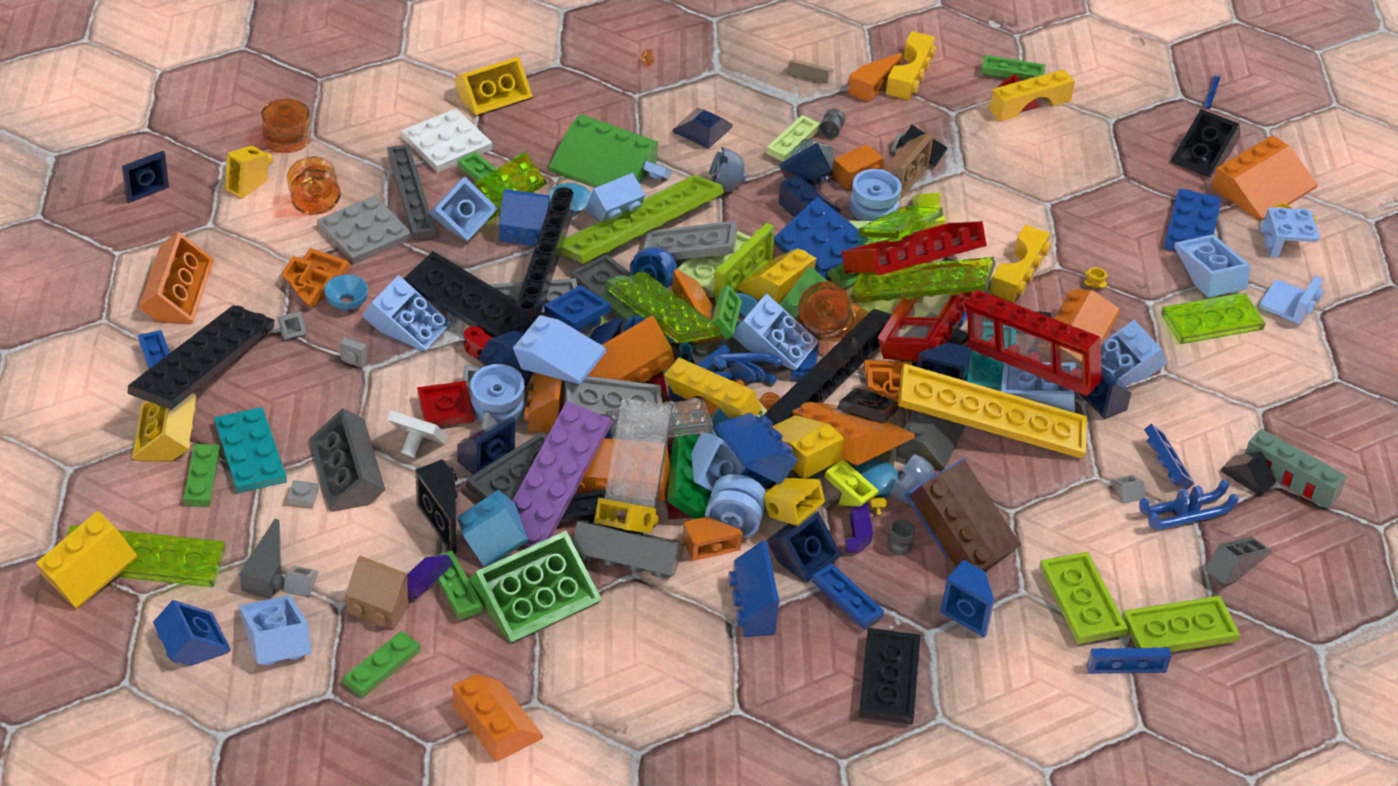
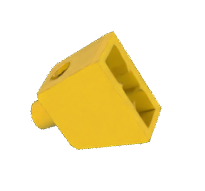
(246, 170)
(794, 499)
(637, 517)

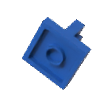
(578, 309)

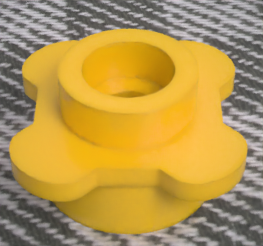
(1096, 278)

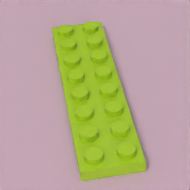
(653, 213)

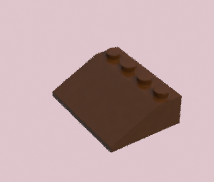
(964, 517)

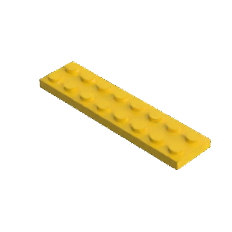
(992, 411)

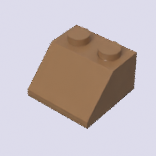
(377, 593)

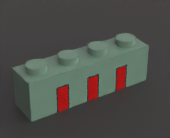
(1298, 469)

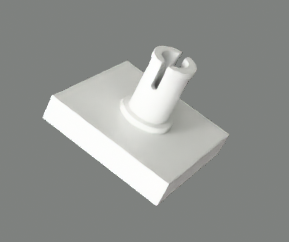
(416, 431)

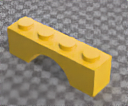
(905, 79)
(1012, 98)
(1011, 279)
(692, 380)

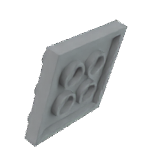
(364, 229)

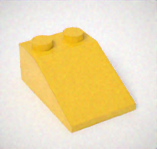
(813, 444)

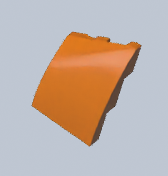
(312, 273)
(884, 377)

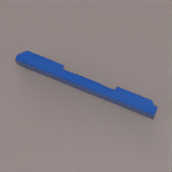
(1212, 92)

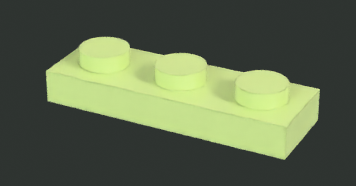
(785, 143)

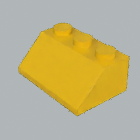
(493, 86)
(777, 275)
(164, 432)
(86, 560)

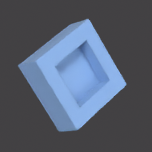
(656, 171)

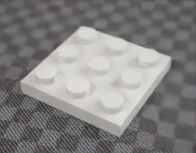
(446, 139)

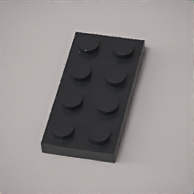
(889, 676)

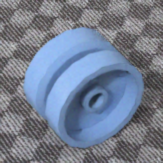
(874, 194)
(499, 392)
(737, 502)

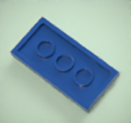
(1192, 217)

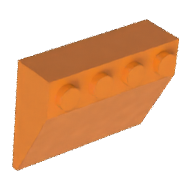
(1264, 177)
(862, 435)

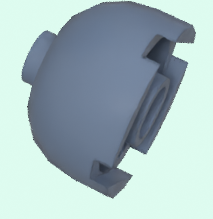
(728, 169)
(914, 474)

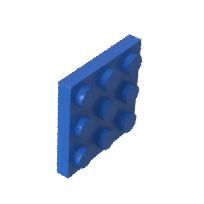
(821, 234)

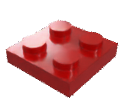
(446, 404)

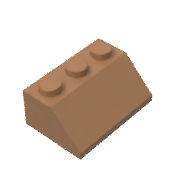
(911, 161)

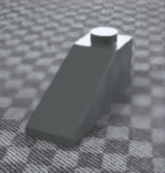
(1236, 559)
(263, 569)

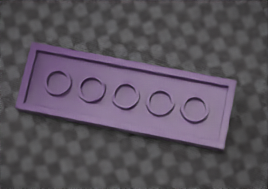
(559, 470)

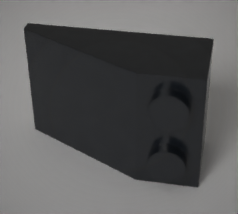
(1207, 143)
(437, 499)

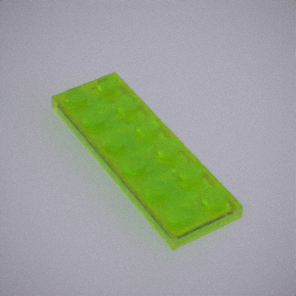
(925, 280)
(672, 313)
(172, 558)

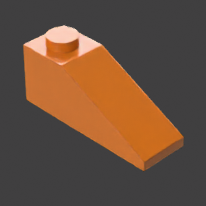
(872, 77)

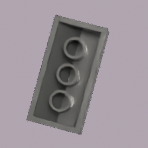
(933, 439)
(346, 462)
(628, 548)

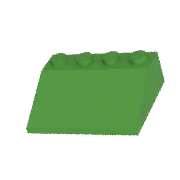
(602, 153)
(535, 587)

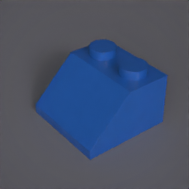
(522, 217)
(969, 598)
(190, 634)

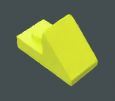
(929, 200)
(851, 484)

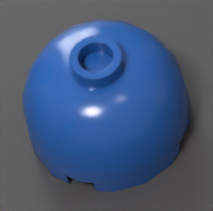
(656, 263)

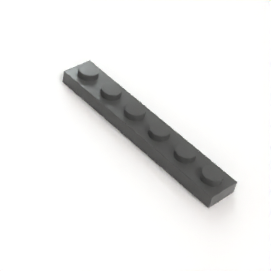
(411, 192)

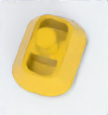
(877, 504)

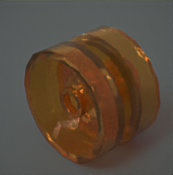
(286, 125)
(313, 185)
(826, 311)

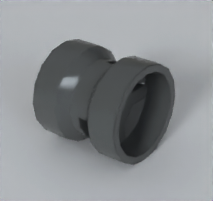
(832, 123)
(901, 537)

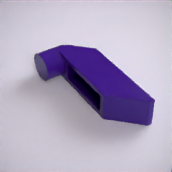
(861, 529)
(426, 574)

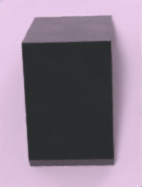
(1250, 471)

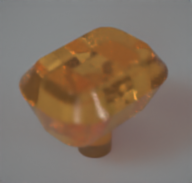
(647, 56)

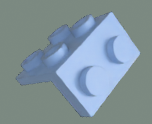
(1287, 225)
(1292, 301)

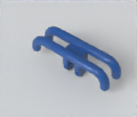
(743, 369)
(1188, 507)

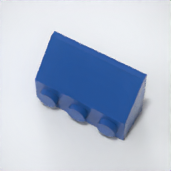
(758, 446)
(755, 592)

